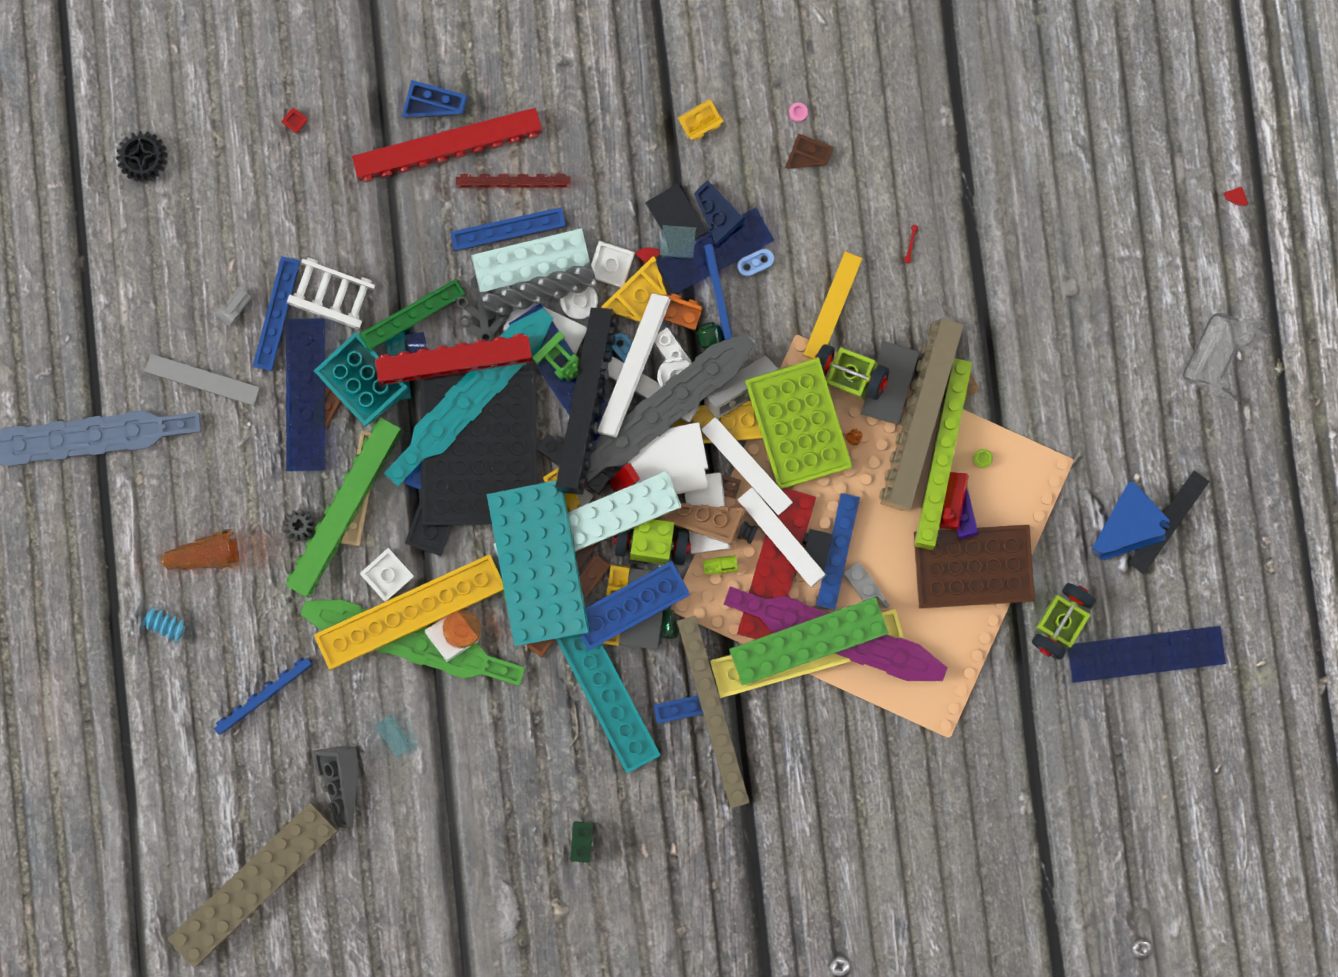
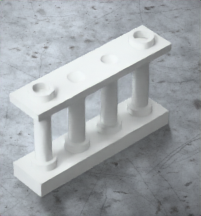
(316, 306)

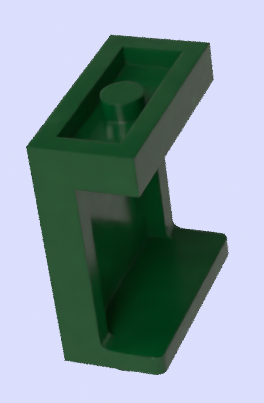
(581, 842)

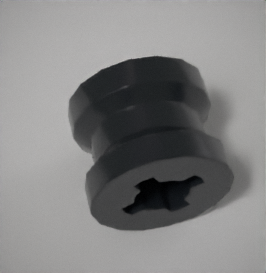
(747, 532)

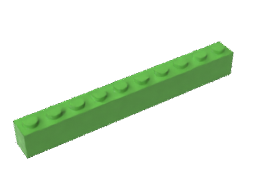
(344, 507)

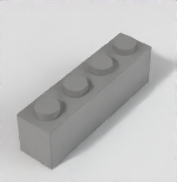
(735, 390)

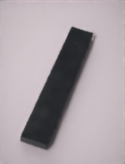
(1175, 513)

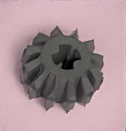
(295, 520)

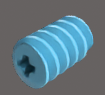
(164, 624)

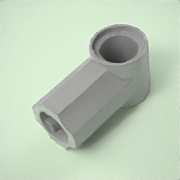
(231, 310)

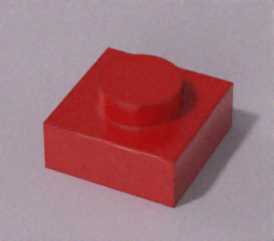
(294, 120)

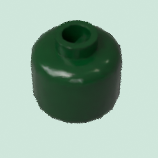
(709, 334)

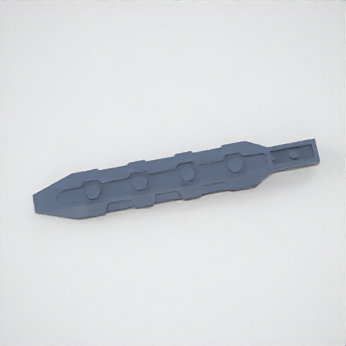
(91, 436)

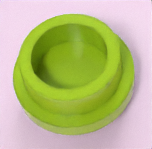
(983, 458)

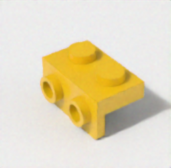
(700, 120)

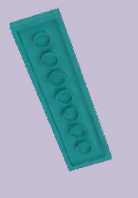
(610, 702)

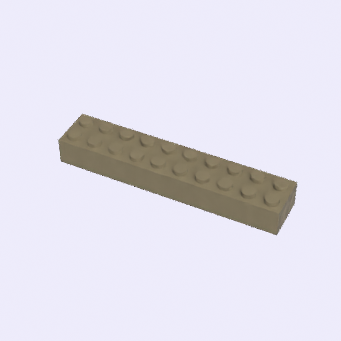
(921, 414)
(253, 885)

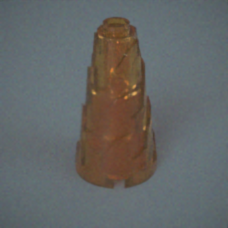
(207, 552)

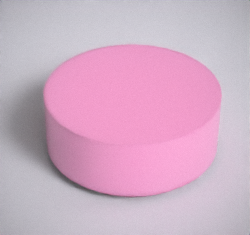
(798, 112)

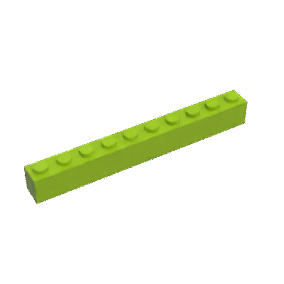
(942, 454)

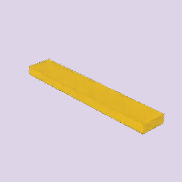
(833, 304)

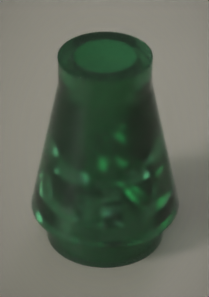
(668, 625)

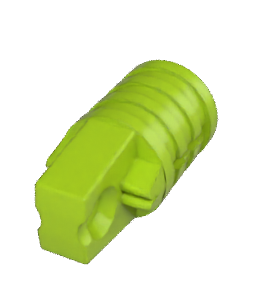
(721, 565)

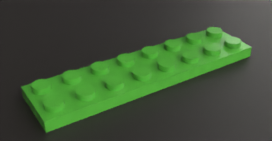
(808, 641)

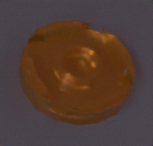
(461, 629)

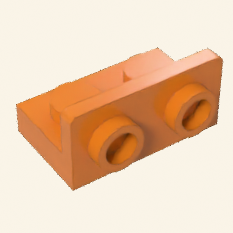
(682, 312)

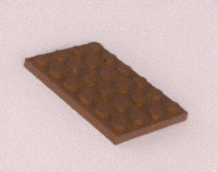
(976, 569)

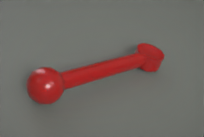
(907, 259)

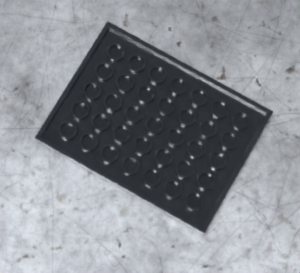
(487, 457)

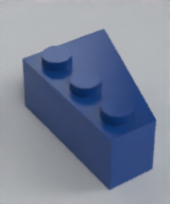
(432, 101)

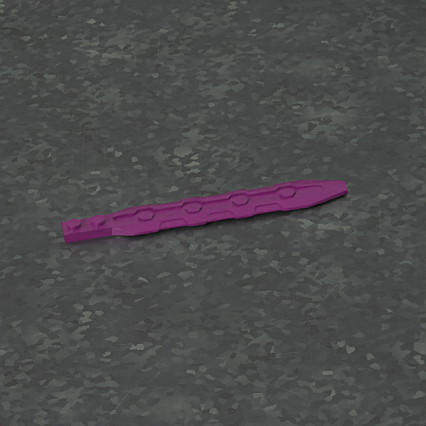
(890, 654)

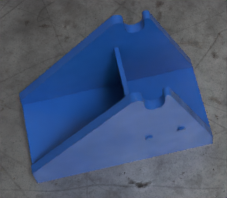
(1131, 526)

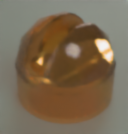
(854, 436)

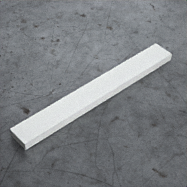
(634, 365)

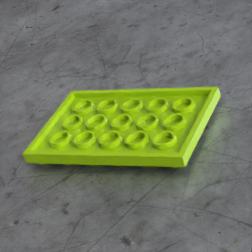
(798, 423)

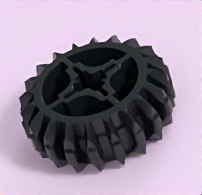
(139, 141)

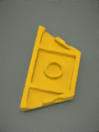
(635, 294)

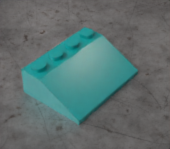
(354, 380)

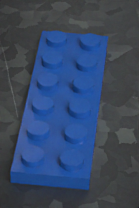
(633, 604)

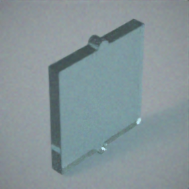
(678, 241)

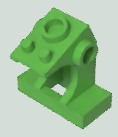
(551, 351)

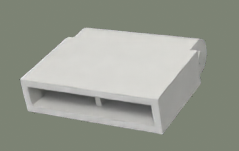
(679, 453)

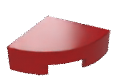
(1236, 196)
(647, 253)

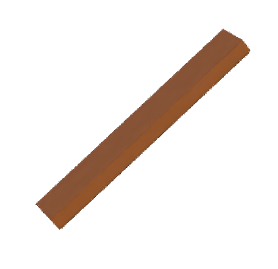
(589, 579)

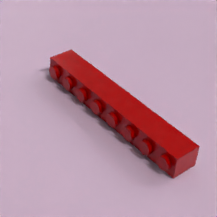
(453, 359)

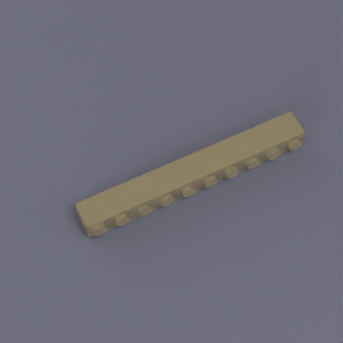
(712, 712)

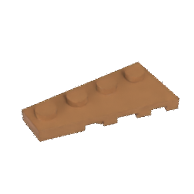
(712, 522)

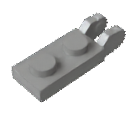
(864, 584)

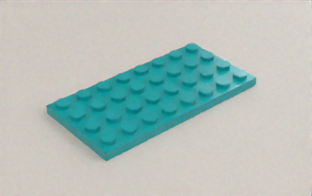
(538, 563)

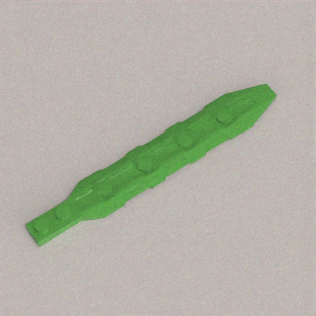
(417, 646)

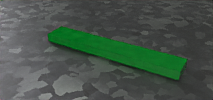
(412, 315)

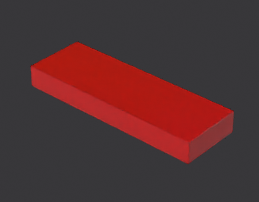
(624, 478)

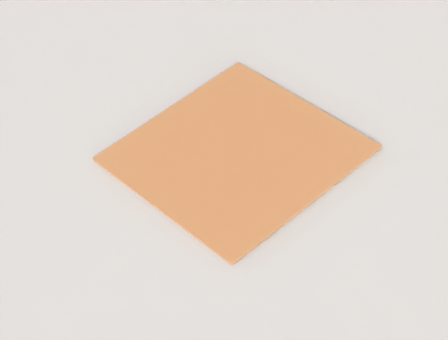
(1011, 491)

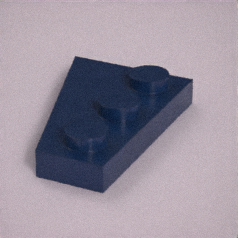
(718, 212)

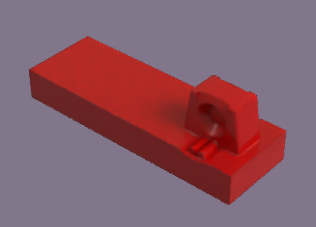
(954, 500)

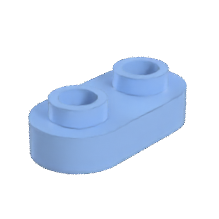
(755, 263)

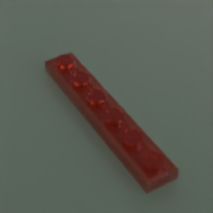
(506, 181)

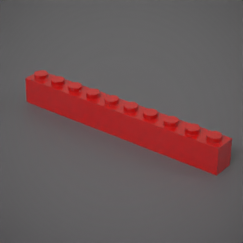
(447, 144)

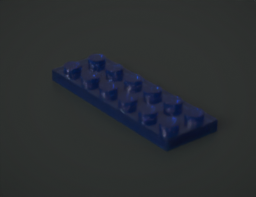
(743, 241)

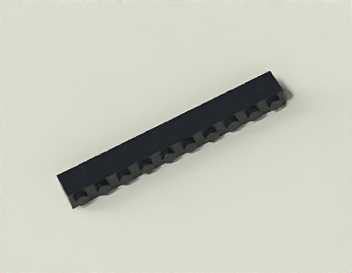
(587, 401)

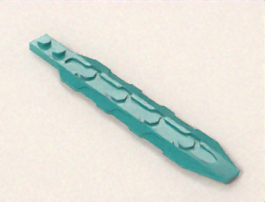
(465, 401)

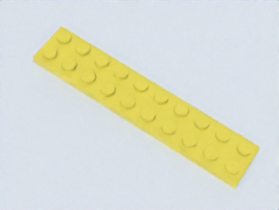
(729, 683)

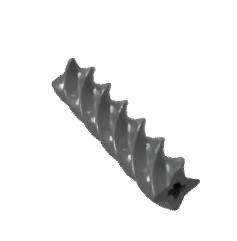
(538, 290)

